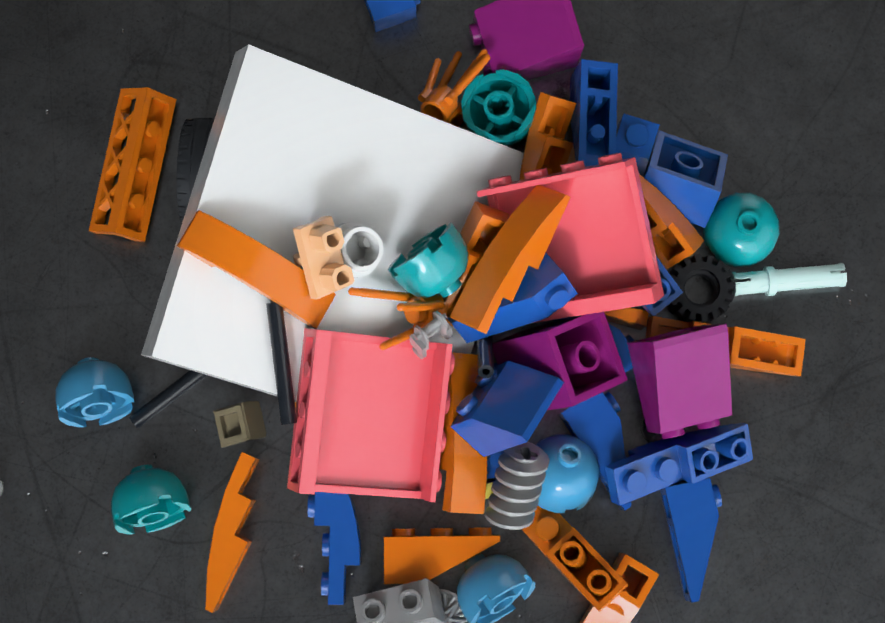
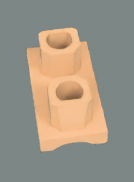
(321, 257)

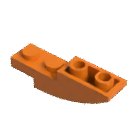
(575, 558)

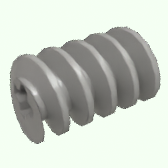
(517, 486)

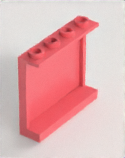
(602, 235)
(369, 417)

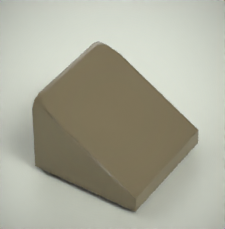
(240, 423)

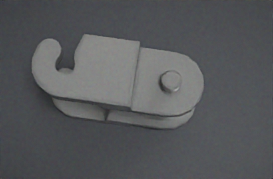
(421, 336)

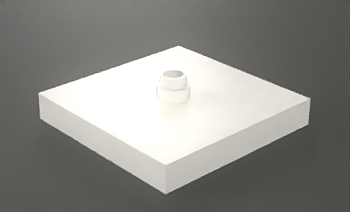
(302, 150)

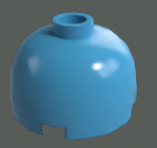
(93, 392)
(570, 473)
(491, 587)

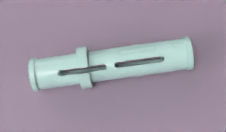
(776, 280)

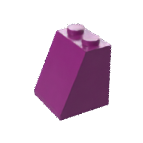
(528, 36)
(573, 349)
(683, 378)

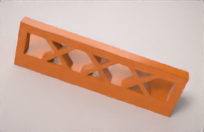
(137, 163)

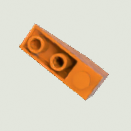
(422, 557)
(629, 601)

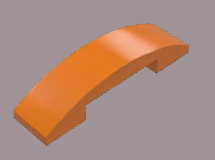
(254, 266)

